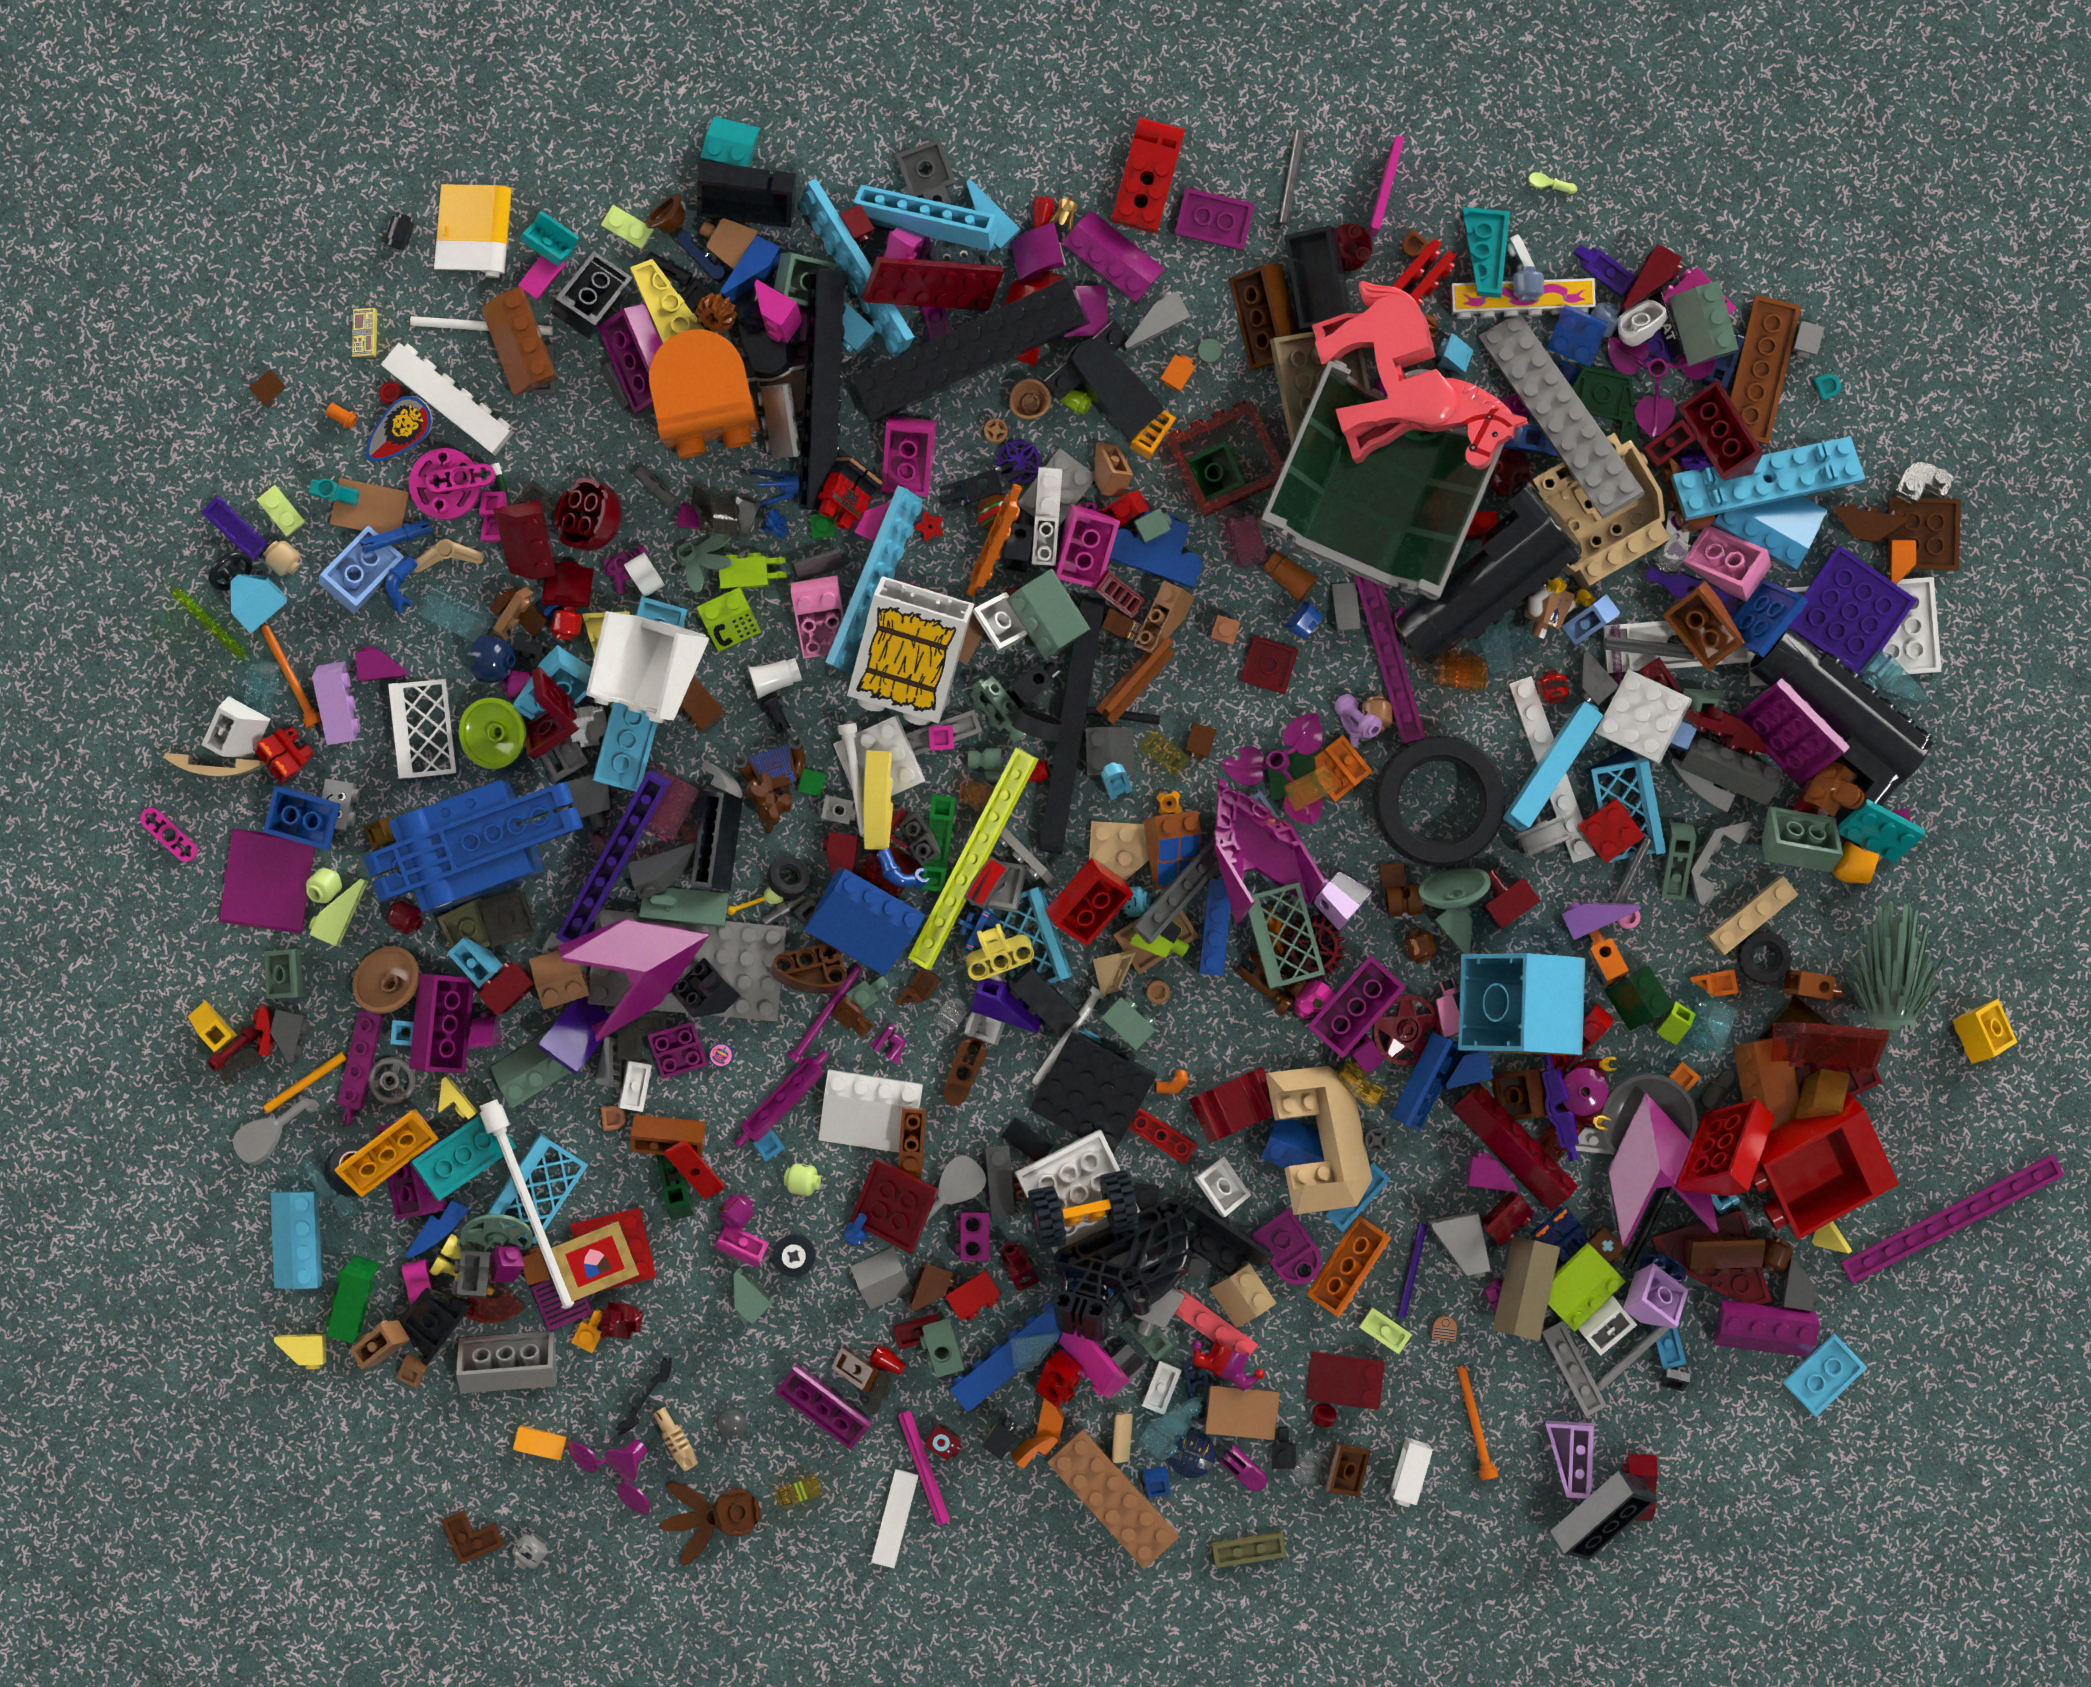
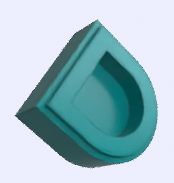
(1827, 386)

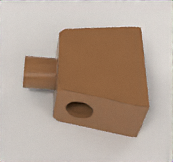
(728, 240)

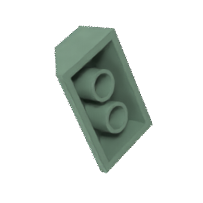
(1703, 323)
(1048, 614)
(1801, 839)
(527, 1073)

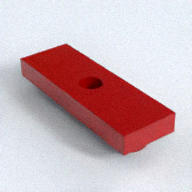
(1174, 1142)
(694, 1169)

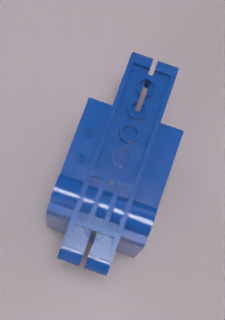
(470, 845)

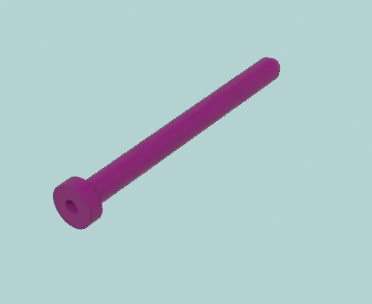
(823, 1016)

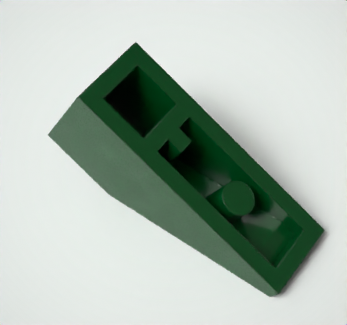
(675, 1190)

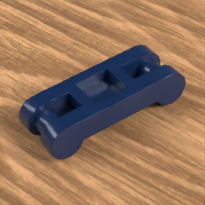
(702, 257)
(1725, 365)

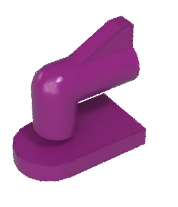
(895, 1051)

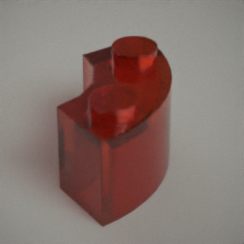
(495, 1308)

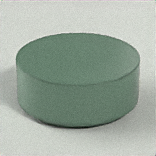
(1209, 350)

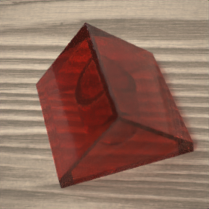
(872, 870)

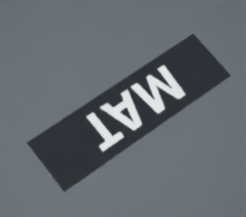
(1668, 330)

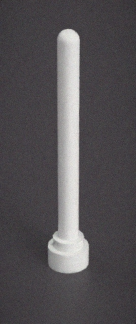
(847, 733)

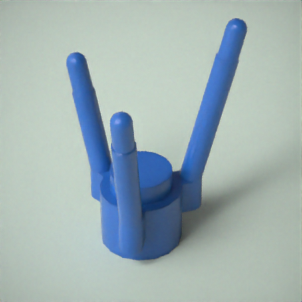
(788, 484)

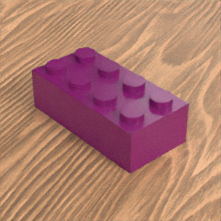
(441, 1023)

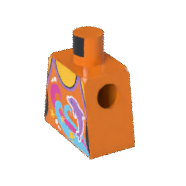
(1608, 968)

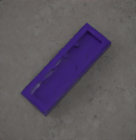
(235, 528)

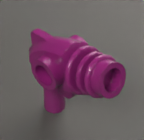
(615, 567)

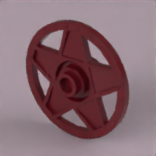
(1405, 1029)

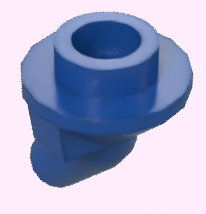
(854, 1233)

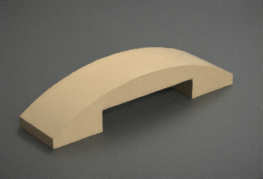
(242, 766)

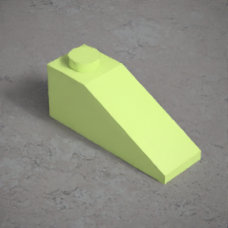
(335, 918)

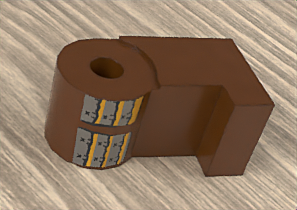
(1121, 626)

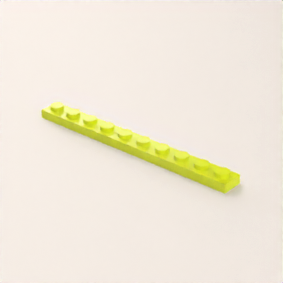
(973, 858)

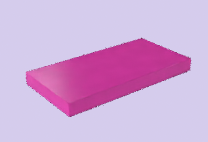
(1385, 186)

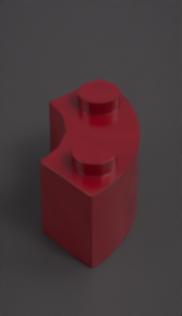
(1645, 1467)

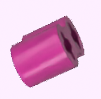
(417, 1278)

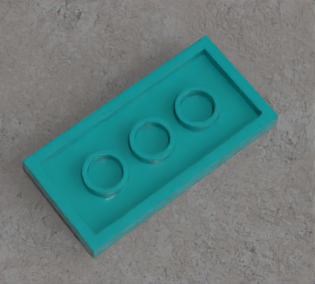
(458, 1158)

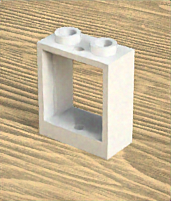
(1410, 1472)

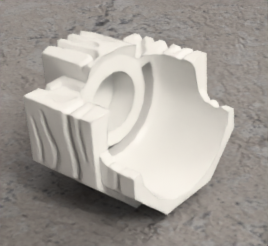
(591, 725)

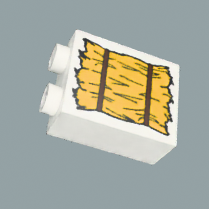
(909, 651)

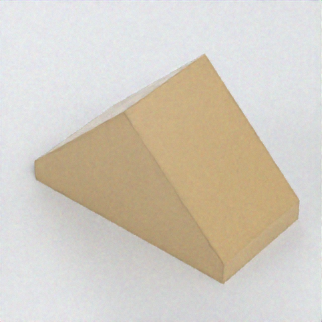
(1112, 970)

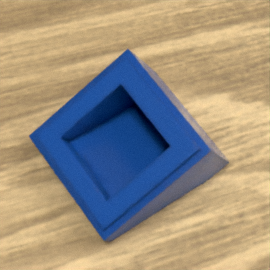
(1156, 1482)

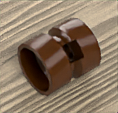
(1403, 900)

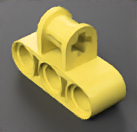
(993, 945)

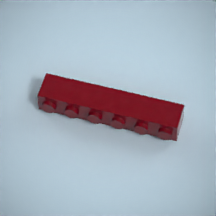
(1515, 1146)

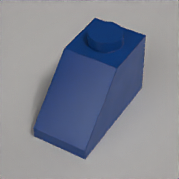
(1470, 1069)

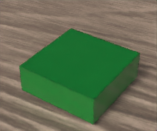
(812, 782)

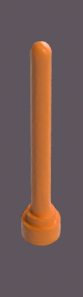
(310, 715)
(1487, 1469)

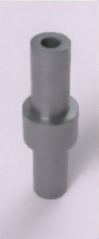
(783, 909)

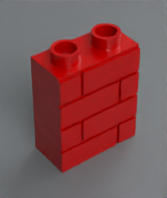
(1821, 1169)

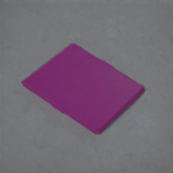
(266, 881)

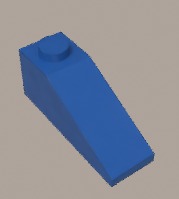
(756, 264)

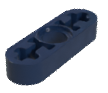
(1189, 1375)

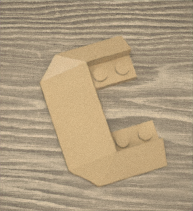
(1346, 1169)

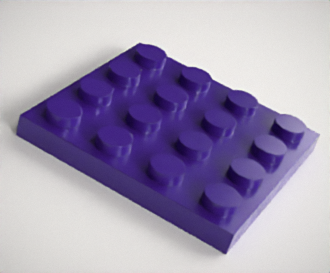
(1851, 610)

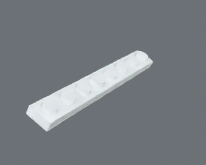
(1540, 739)

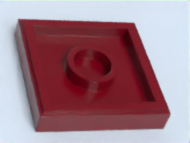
(1269, 665)

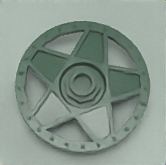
(495, 1233)

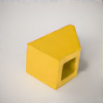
(211, 1027)

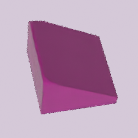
(688, 518)

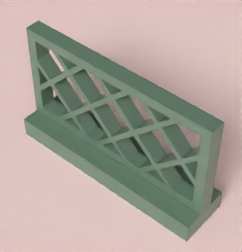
(1264, 943)

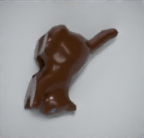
(767, 802)

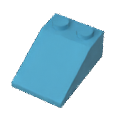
(566, 671)

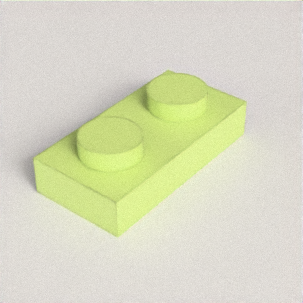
(627, 227)
(281, 510)
(1385, 1330)

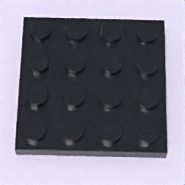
(1093, 1089)

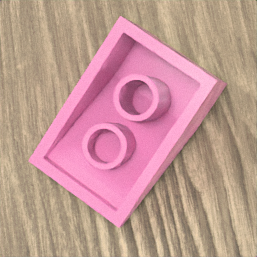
(1728, 562)

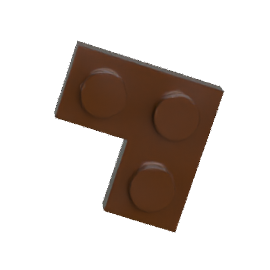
(469, 1543)

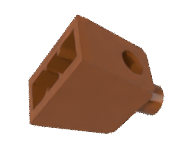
(1812, 985)

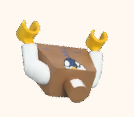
(1552, 605)

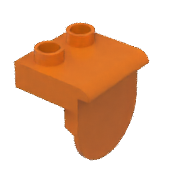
(701, 393)

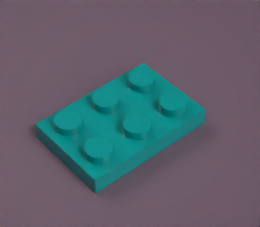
(1881, 831)

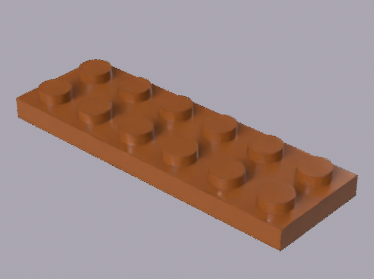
(1764, 363)

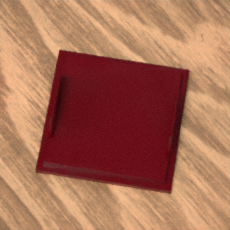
(569, 586)

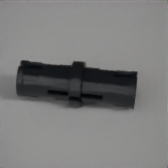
(670, 269)

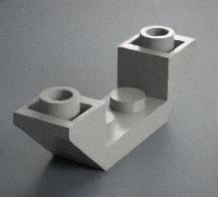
(1701, 887)

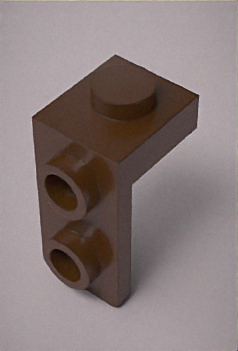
(531, 619)

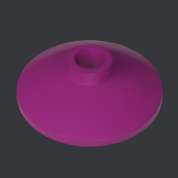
(1598, 1091)

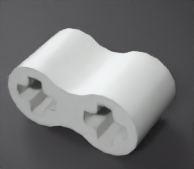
(644, 574)

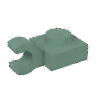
(865, 994)

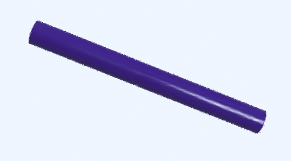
(1412, 1270)

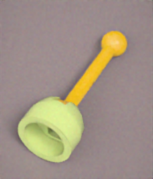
(769, 896)

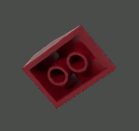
(1658, 269)
(1506, 1218)
(1345, 1380)

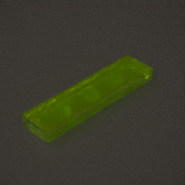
(200, 614)

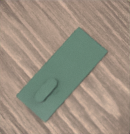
(686, 907)

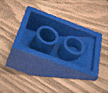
(301, 817)

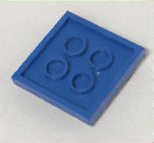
(1767, 616)

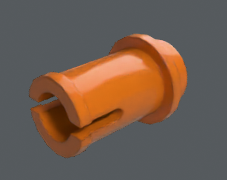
(341, 415)

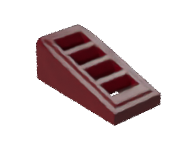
(1130, 604)

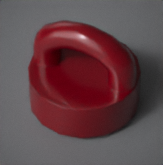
(1323, 1415)

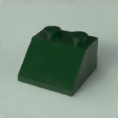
(1217, 470)
(1639, 998)

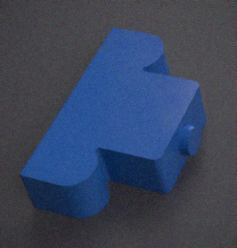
(1161, 556)

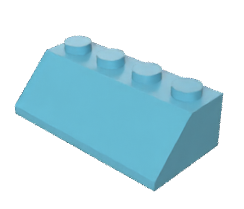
(296, 1240)

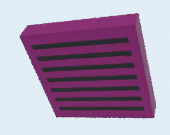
(550, 1306)

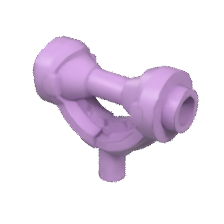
(1367, 726)

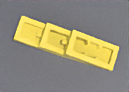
(877, 800)

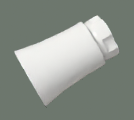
(774, 676)

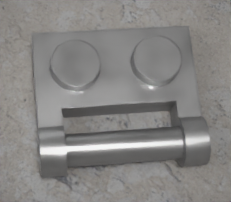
(570, 756)

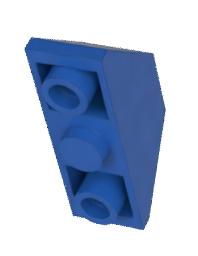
(1531, 440)

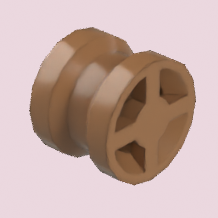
(995, 427)

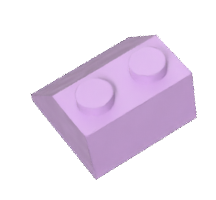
(1655, 1297)

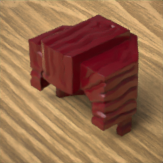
(620, 1320)

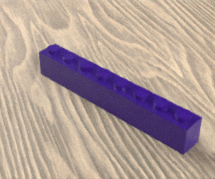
(615, 856)

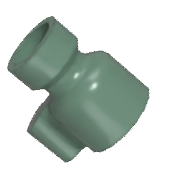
(990, 761)

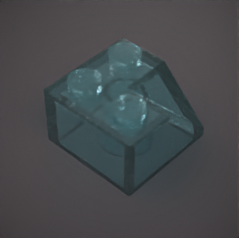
(1711, 1025)

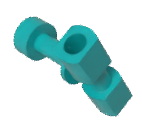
(332, 491)

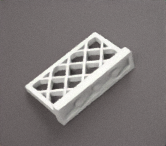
(400, 729)

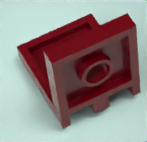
(553, 724)

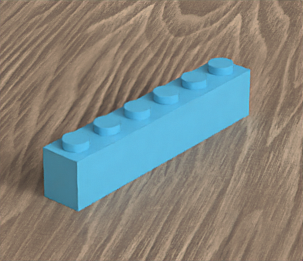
(928, 217)

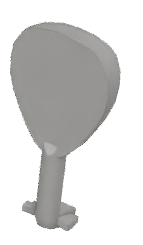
(259, 1138)
(959, 1182)

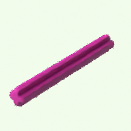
(923, 1467)

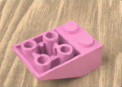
(817, 614)

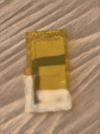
(1356, 1083)

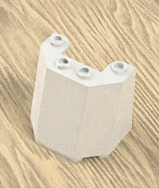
(644, 664)

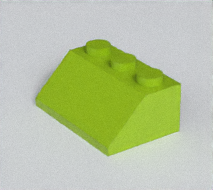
(1583, 1286)

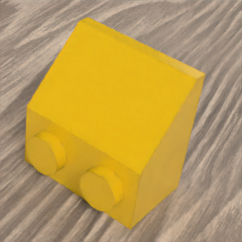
(1984, 1031)

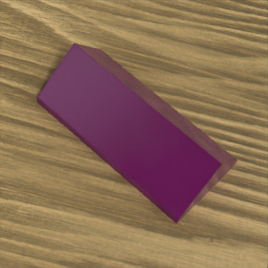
(823, 1406)

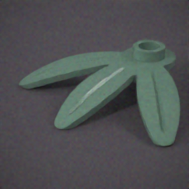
(700, 557)

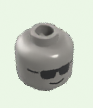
(529, 1551)

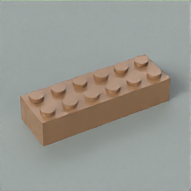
(1113, 1498)

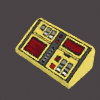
(364, 332)

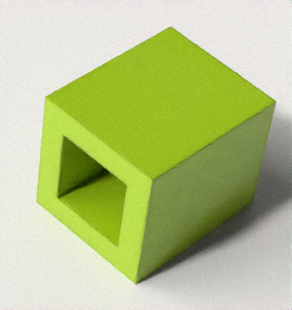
(1675, 1023)

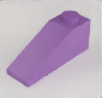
(1592, 916)

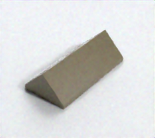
(1526, 1288)

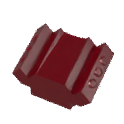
(1233, 1105)

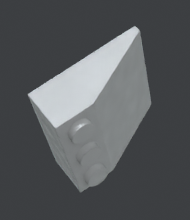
(780, 421)

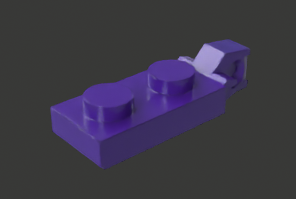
(1605, 269)

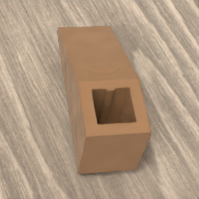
(1164, 616)

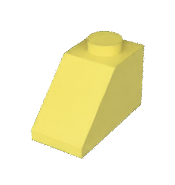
(304, 1348)

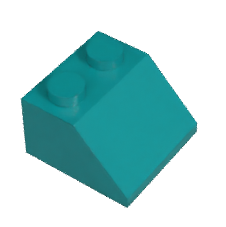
(729, 143)

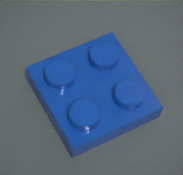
(1577, 335)

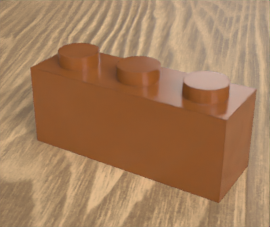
(658, 1134)

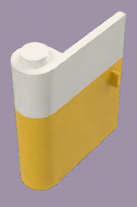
(473, 228)

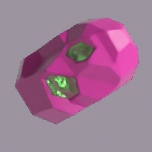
(1312, 999)

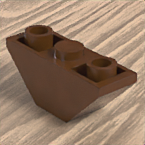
(1869, 524)

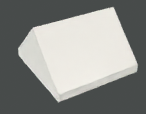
(1222, 1187)

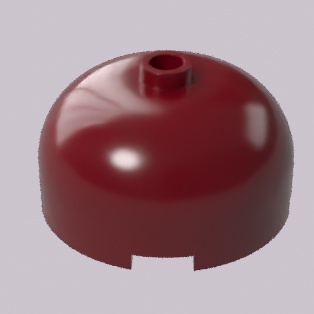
(599, 518)

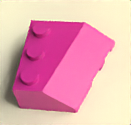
(903, 244)

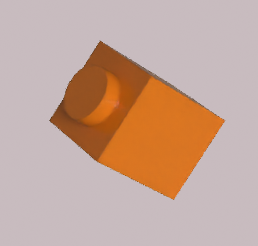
(1178, 372)

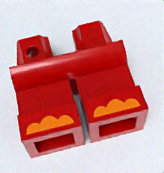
(282, 754)

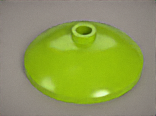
(480, 736)

